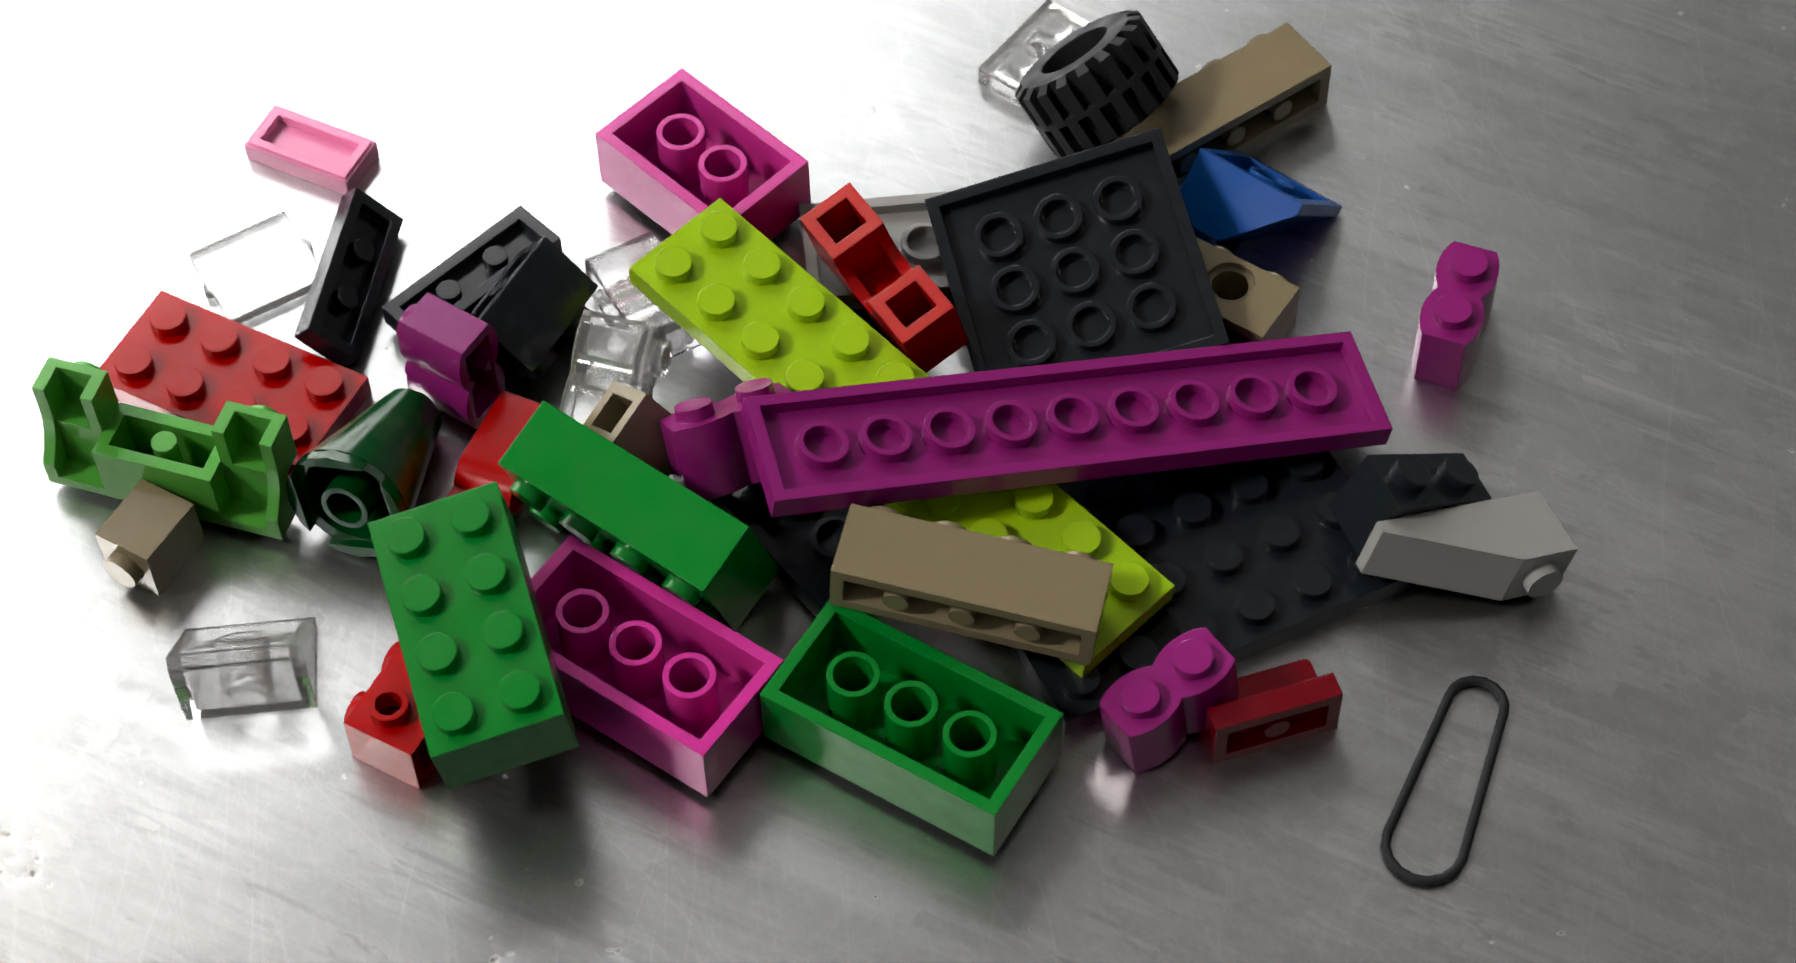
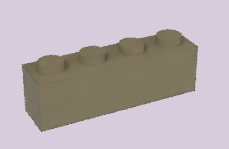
(1241, 98)
(970, 583)

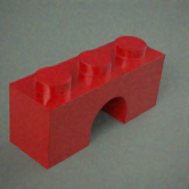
(883, 283)

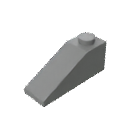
(1476, 549)

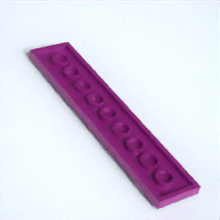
(1061, 422)

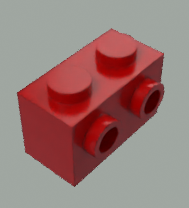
(386, 725)

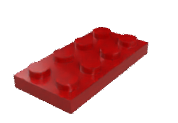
(195, 360)

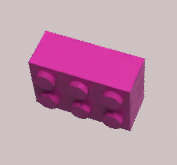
(692, 147)

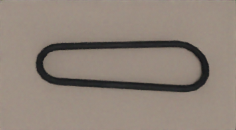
(1480, 792)

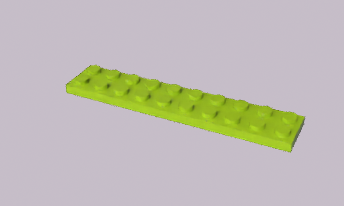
(783, 325)

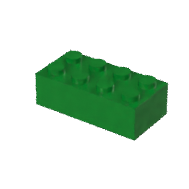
(637, 516)
(472, 636)
(912, 725)

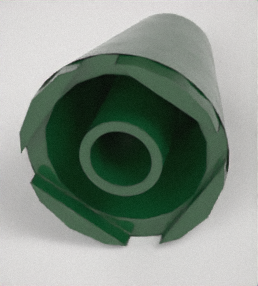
(366, 470)

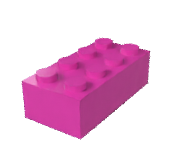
(651, 666)

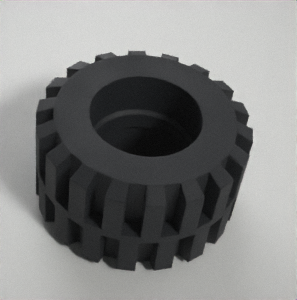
(1097, 83)

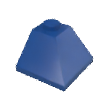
(1243, 198)

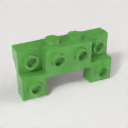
(106, 447)

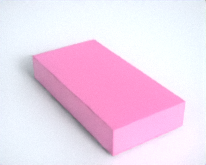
(311, 150)

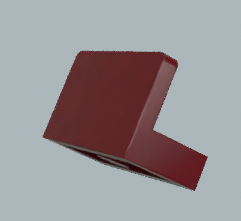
(1272, 711)

